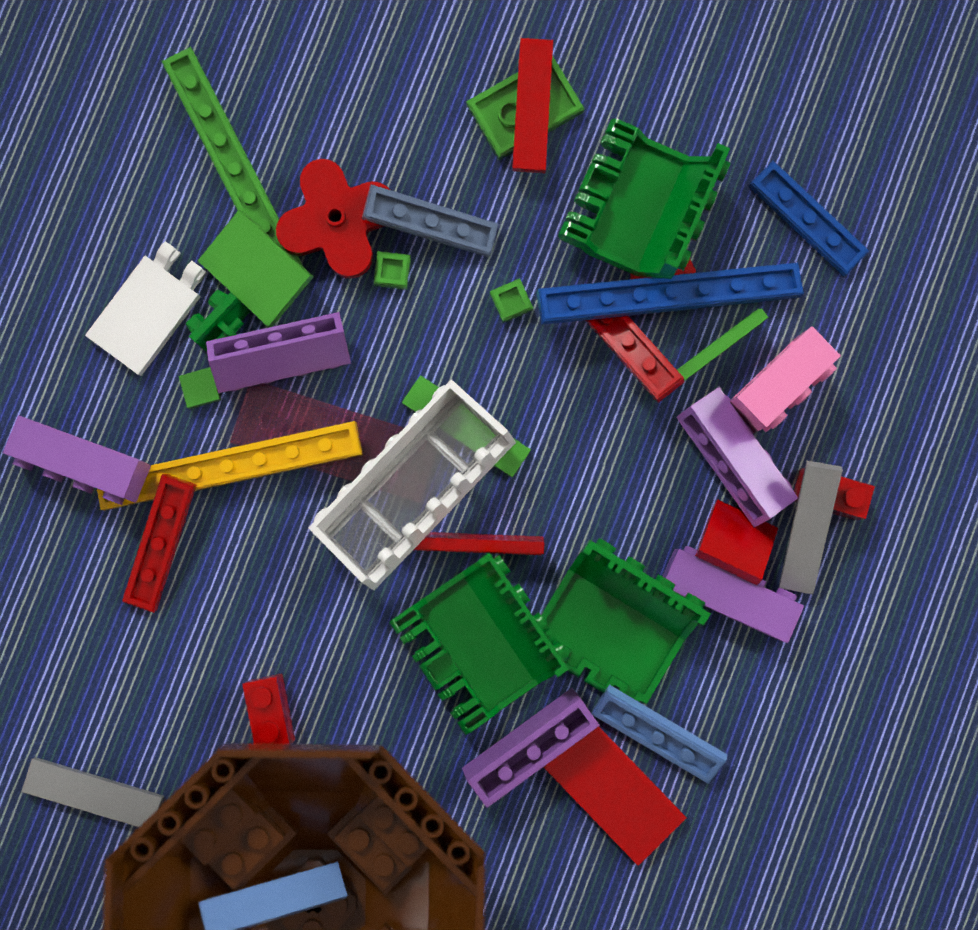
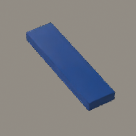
(808, 218)

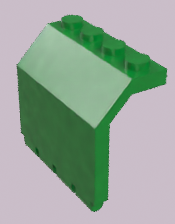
(619, 621)

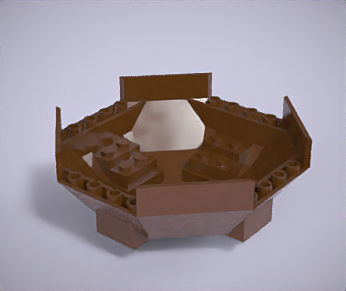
(288, 810)

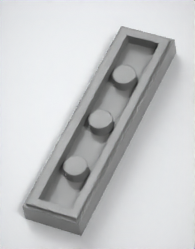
(810, 527)
(90, 792)

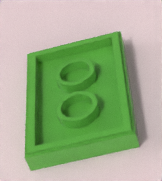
(496, 109)
(255, 268)

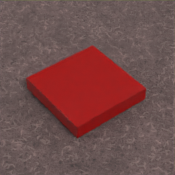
(735, 544)

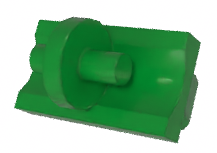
(221, 322)

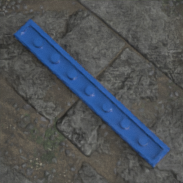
(666, 295)

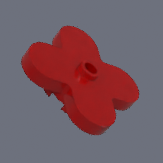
(310, 228)

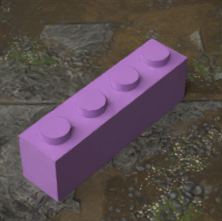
(278, 352)
(737, 457)
(76, 459)
(734, 597)
(529, 747)

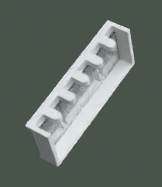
(411, 484)

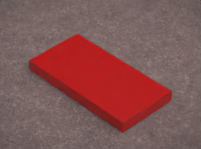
(616, 794)

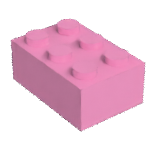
(785, 381)

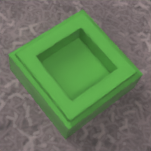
(392, 270)
(511, 300)
(199, 388)

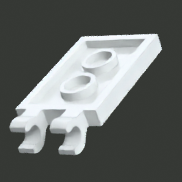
(147, 310)

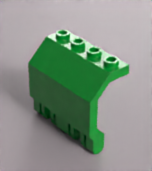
(643, 204)
(483, 639)

